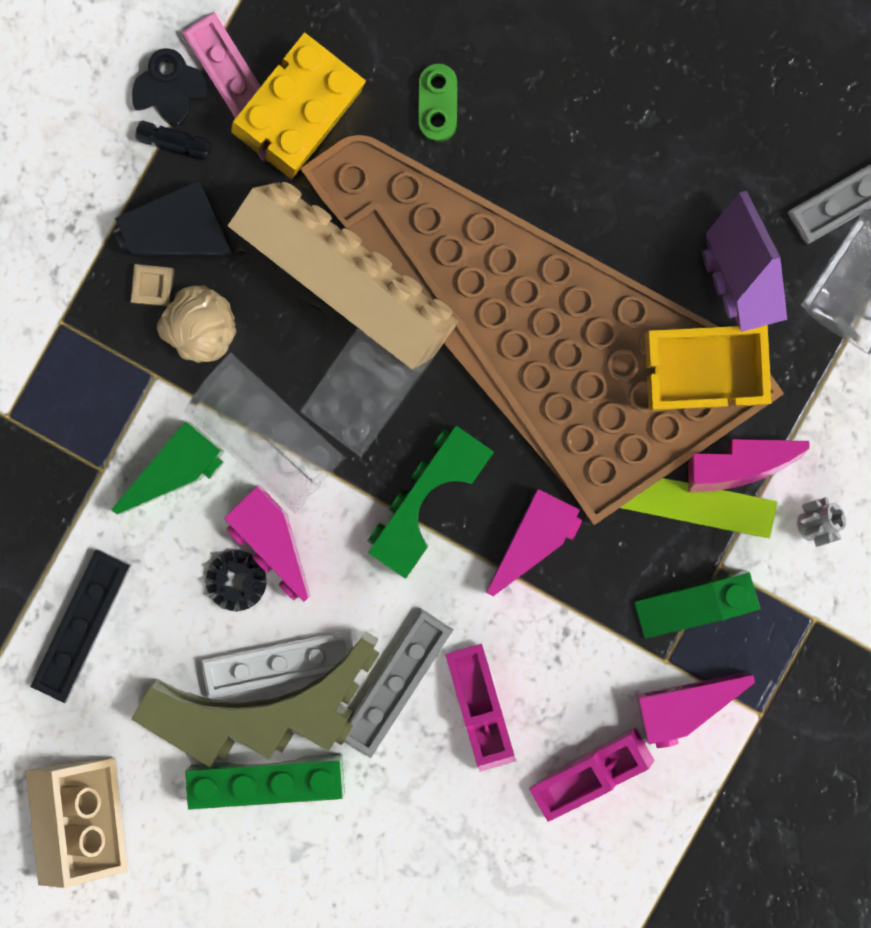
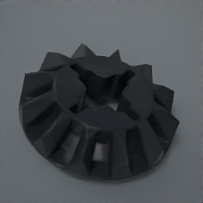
(253, 585)

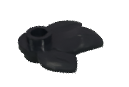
(168, 92)

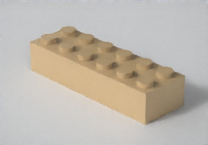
(344, 272)

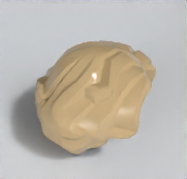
(198, 324)

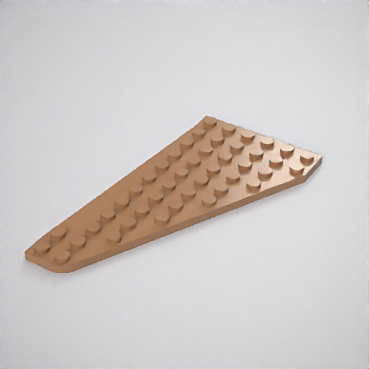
(537, 324)

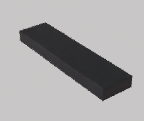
(81, 625)

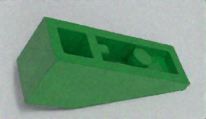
(179, 464)
(697, 604)

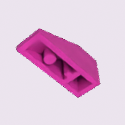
(540, 533)
(684, 708)

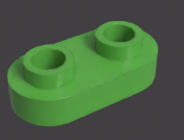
(438, 102)

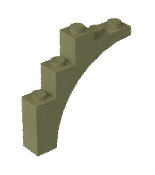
(205, 725)

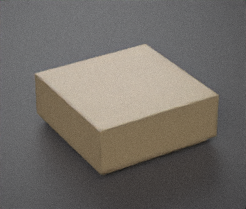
(152, 285)

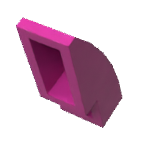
(742, 464)
(480, 707)
(592, 775)

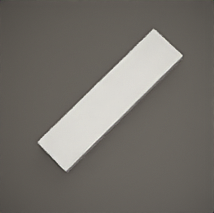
(275, 663)

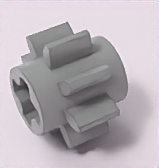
(821, 522)

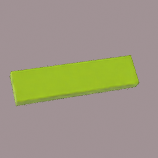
(713, 509)

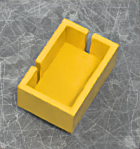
(298, 105)
(708, 368)

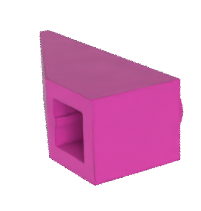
(268, 531)

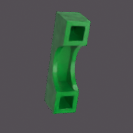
(401, 541)
(267, 783)

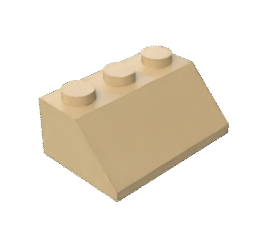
(76, 822)

